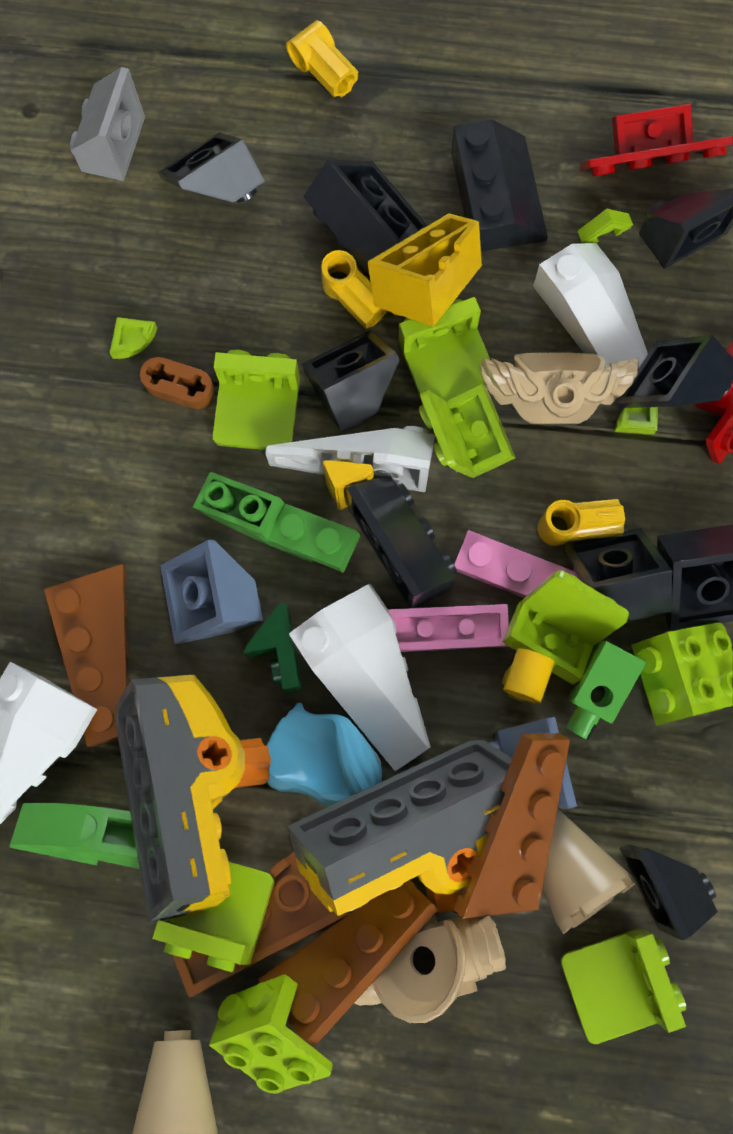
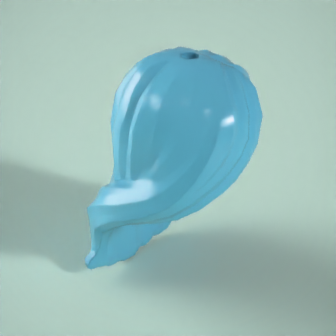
(321, 757)

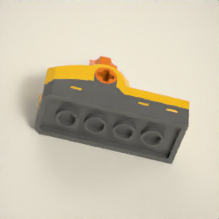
(176, 771)
(406, 827)

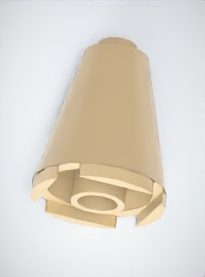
(579, 875)
(176, 1089)

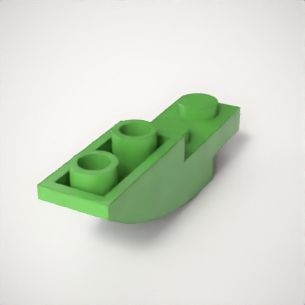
(276, 523)
(76, 833)

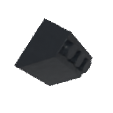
(497, 184)
(362, 209)
(401, 540)
(700, 576)

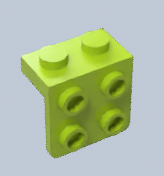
(446, 355)
(255, 399)
(467, 431)
(564, 623)
(687, 672)
(224, 931)
(623, 986)
(255, 1038)

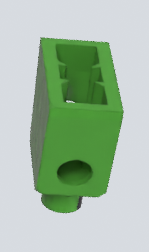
(613, 671)

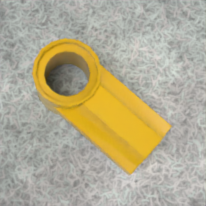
(316, 51)
(353, 291)
(583, 520)
(528, 676)

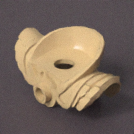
(557, 385)
(463, 954)

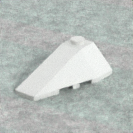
(591, 302)
(391, 451)
(362, 666)
(35, 729)

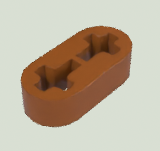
(179, 374)

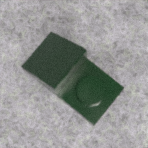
(275, 638)

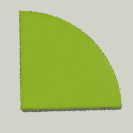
(605, 222)
(131, 337)
(637, 420)

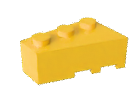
(427, 269)

